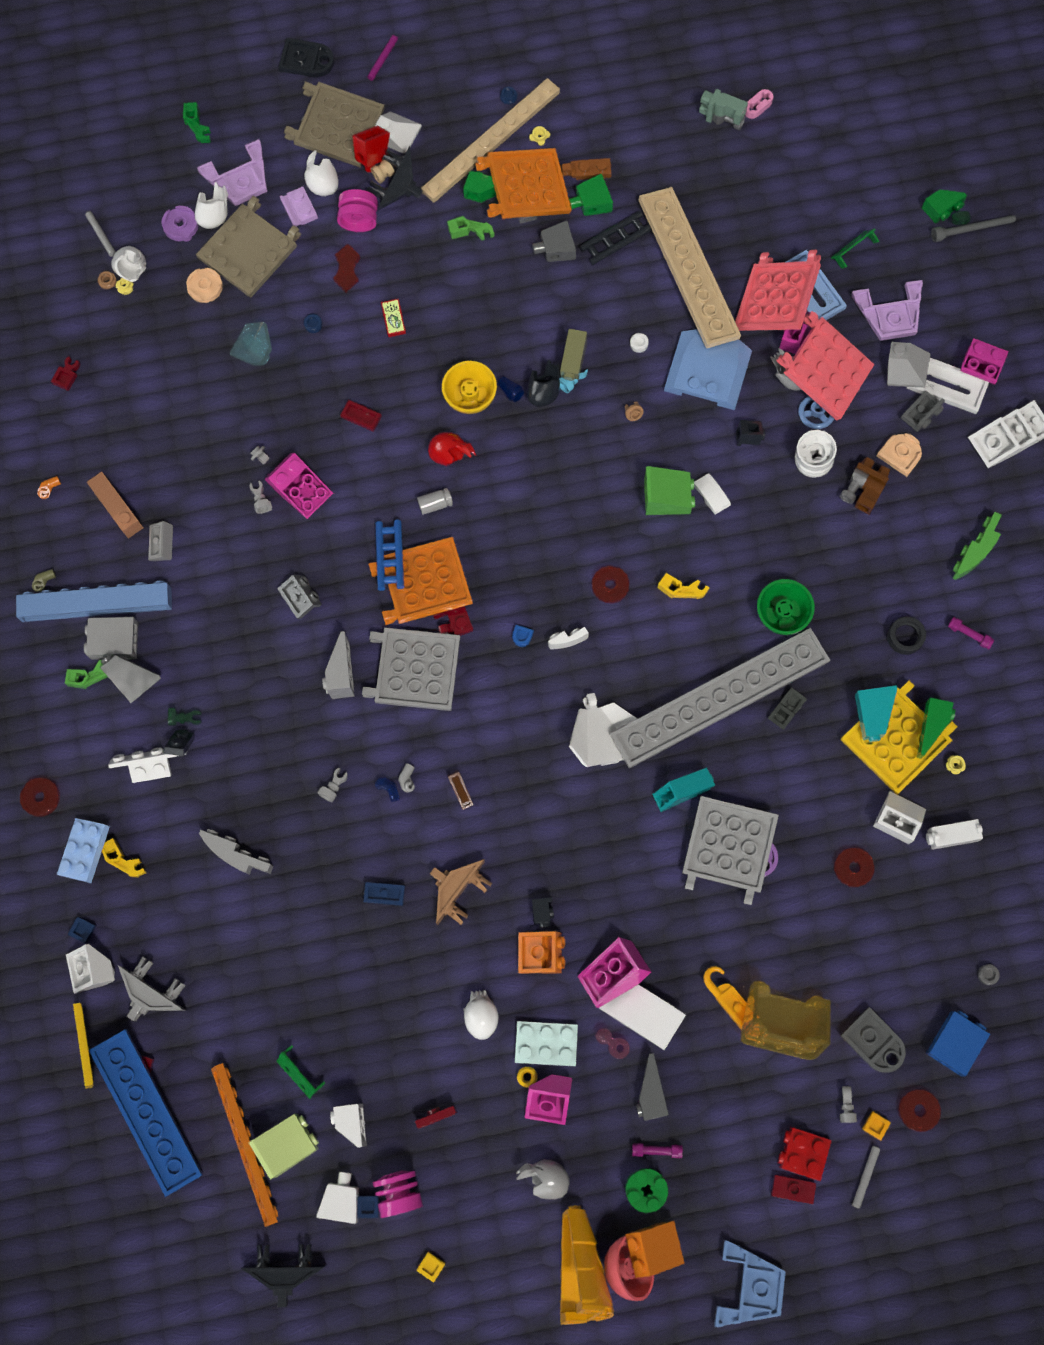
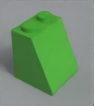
(668, 491)

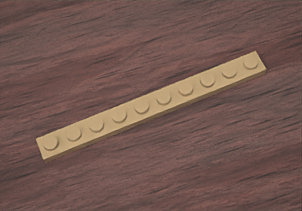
(490, 140)

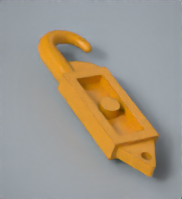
(726, 996)

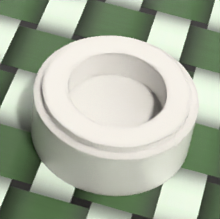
(639, 342)

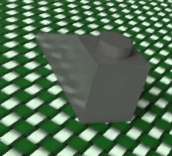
(651, 1097)

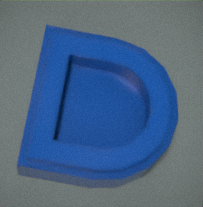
(522, 636)

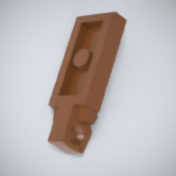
(587, 168)

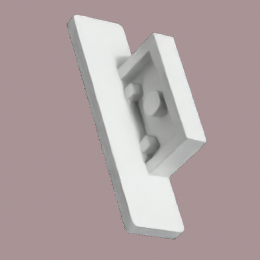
(144, 765)

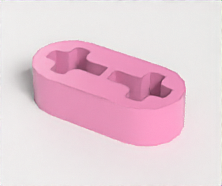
(760, 106)

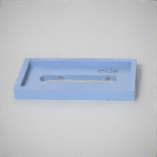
(825, 290)

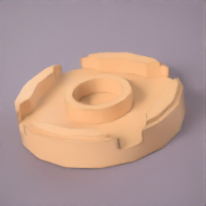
(204, 285)

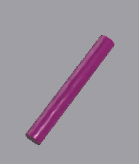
(382, 57)

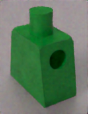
(592, 197)

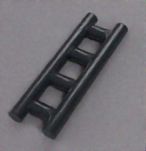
(612, 248)

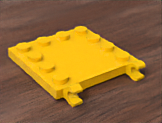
(896, 753)

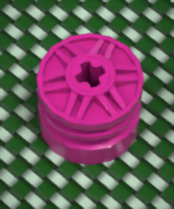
(397, 1194)

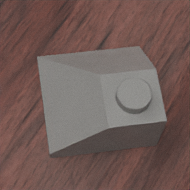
(907, 365)

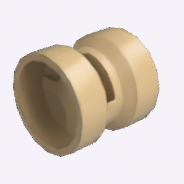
(382, 171)

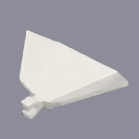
(592, 732)

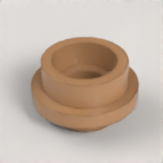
(107, 276)

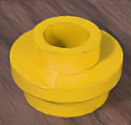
(522, 1071)

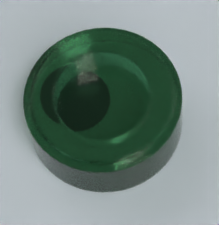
(961, 218)

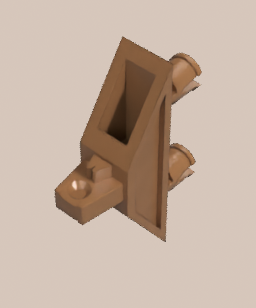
(452, 885)

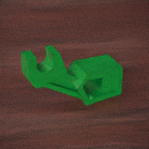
(192, 110)

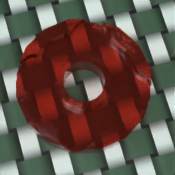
(610, 595)
(50, 800)
(844, 873)
(930, 1104)

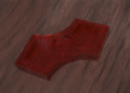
(347, 260)

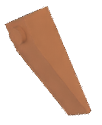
(115, 505)

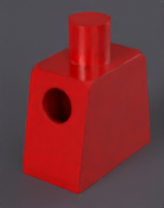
(370, 146)

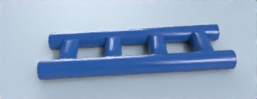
(398, 561)

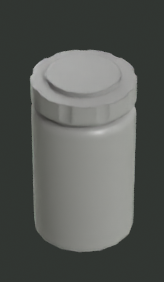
(435, 501)

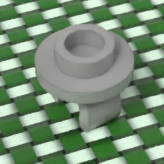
(259, 454)

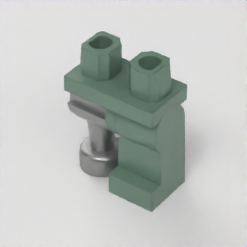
(722, 108)

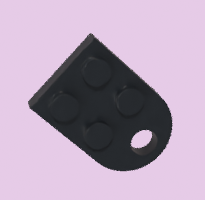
(304, 58)

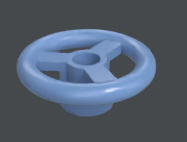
(803, 414)

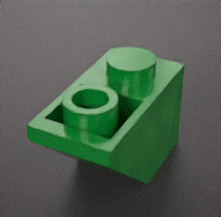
(479, 187)
(943, 203)

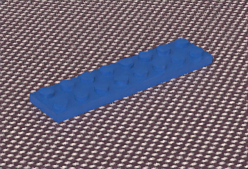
(146, 1112)

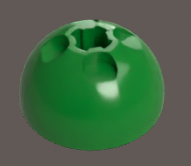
(790, 599)

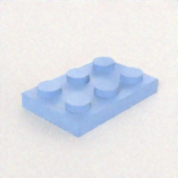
(83, 850)

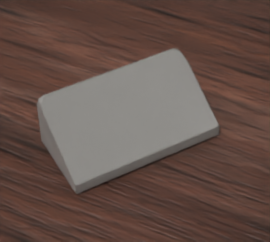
(160, 541)

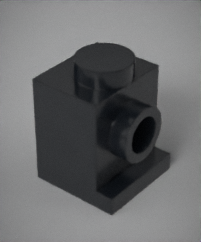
(749, 432)
(542, 912)

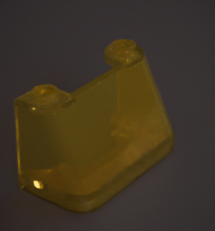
(786, 1024)

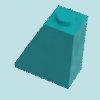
(874, 711)
(683, 789)

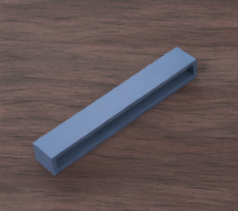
(94, 602)

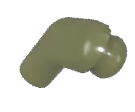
(41, 580)

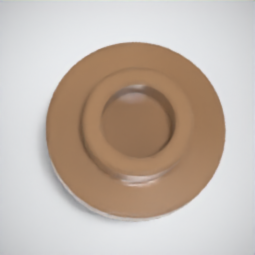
(634, 412)

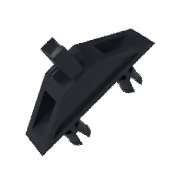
(401, 184)
(282, 1278)

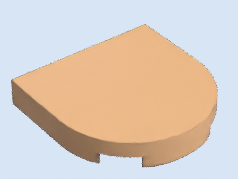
(901, 453)

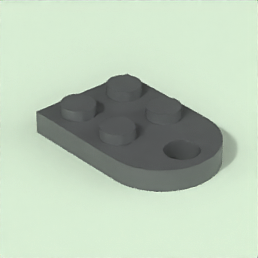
(874, 1041)

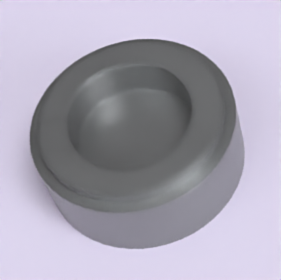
(988, 974)

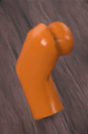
(46, 487)

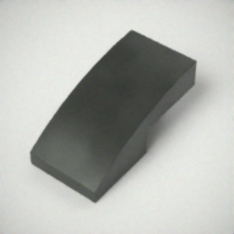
(787, 708)

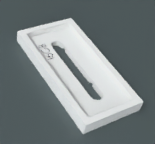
(954, 376)

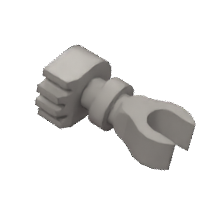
(261, 504)
(328, 793)
(847, 1116)

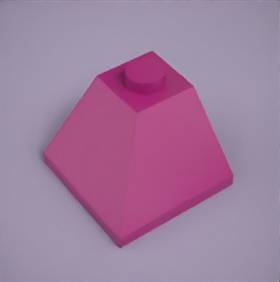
(549, 1099)

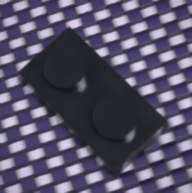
(179, 742)

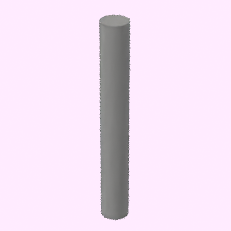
(100, 233)
(866, 1177)

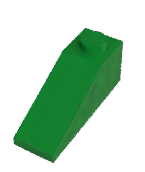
(936, 718)

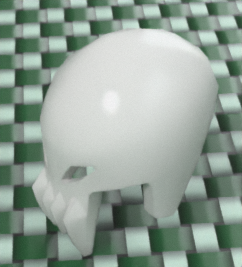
(321, 179)
(214, 211)
(129, 263)
(480, 1015)

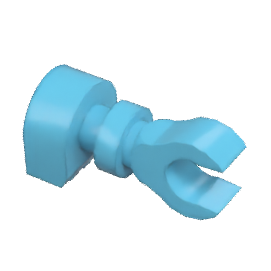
(567, 385)

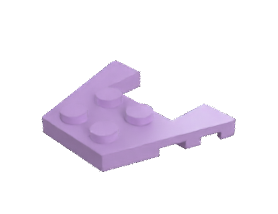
(242, 181)
(893, 318)

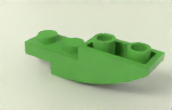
(978, 549)

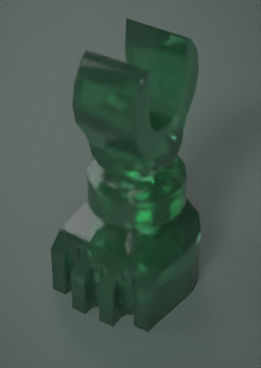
(173, 717)

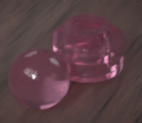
(604, 1036)

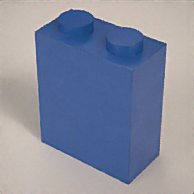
(958, 1043)

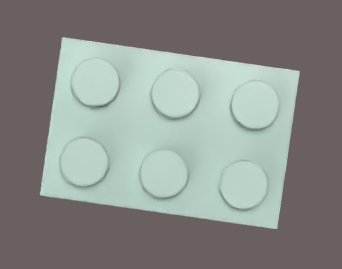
(546, 1043)

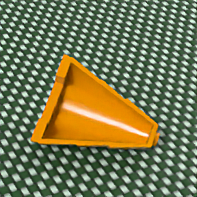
(583, 1280)

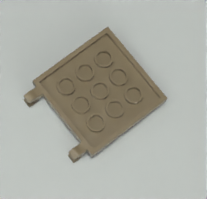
(333, 120)
(248, 248)

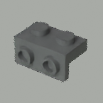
(922, 411)

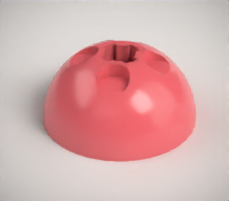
(621, 1275)

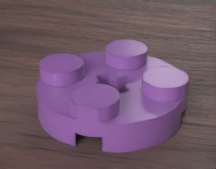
(183, 232)

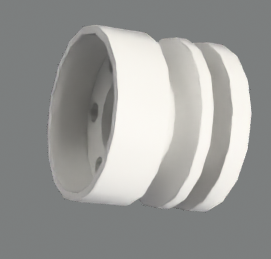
(815, 443)

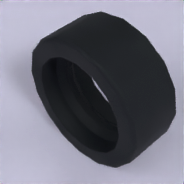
(912, 622)

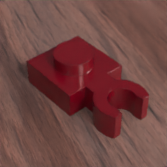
(66, 376)

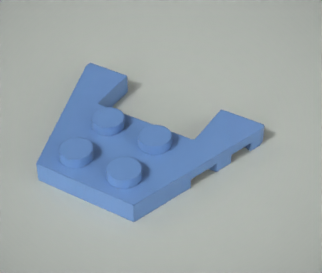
(760, 1288)

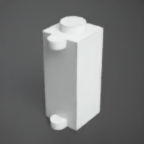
(954, 834)

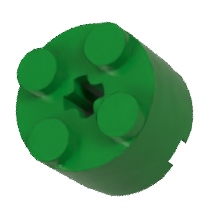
(635, 1195)

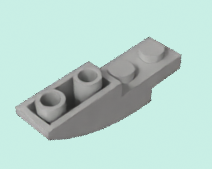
(228, 849)

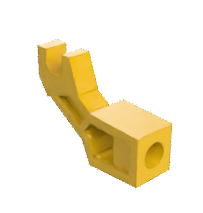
(682, 591)
(127, 866)

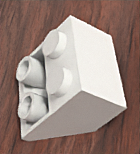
(900, 818)

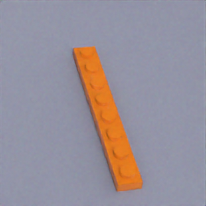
(242, 1135)

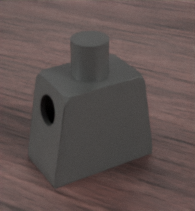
(556, 243)

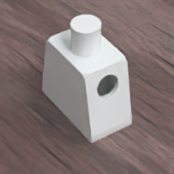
(340, 1201)

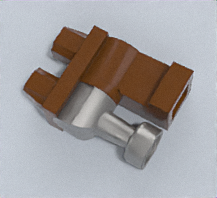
(868, 480)

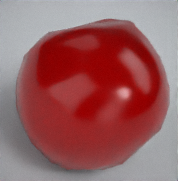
(448, 448)

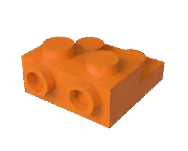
(541, 952)

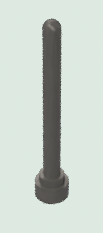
(940, 233)

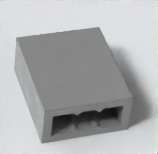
(111, 637)

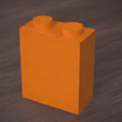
(654, 1249)

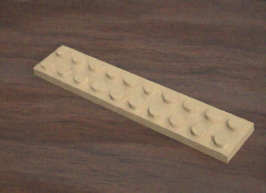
(689, 267)

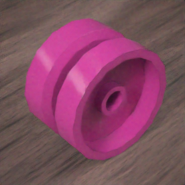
(357, 210)

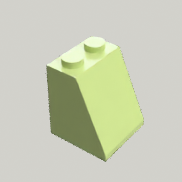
(284, 1145)

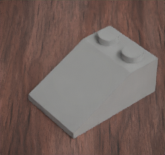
(339, 670)

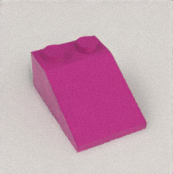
(614, 972)

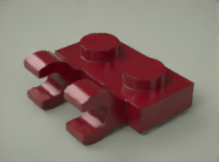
(458, 619)

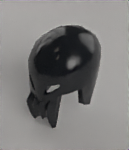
(542, 391)

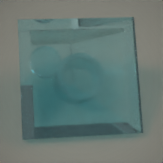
(253, 344)

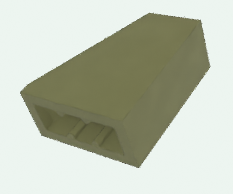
(573, 354)

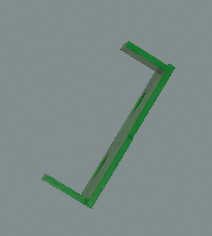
(837, 256)
(296, 1075)

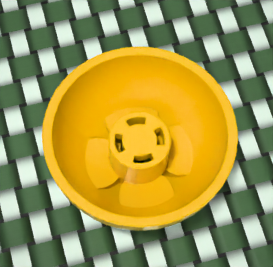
(469, 379)

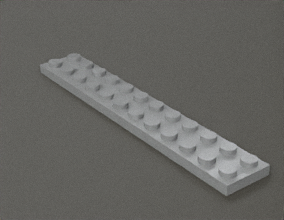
(719, 698)

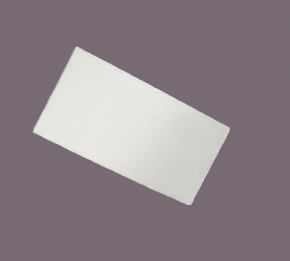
(1009, 434)
(645, 1015)

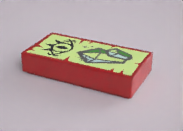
(393, 318)

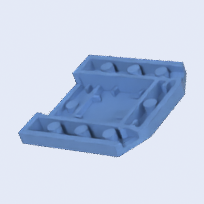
(709, 372)

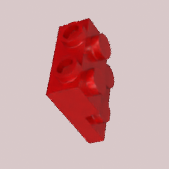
(804, 1153)

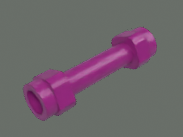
(985, 641)
(638, 1150)

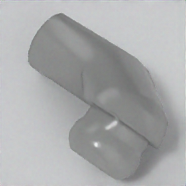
(405, 779)

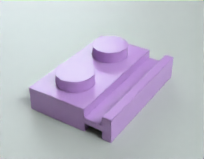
(298, 207)

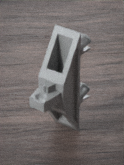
(144, 996)

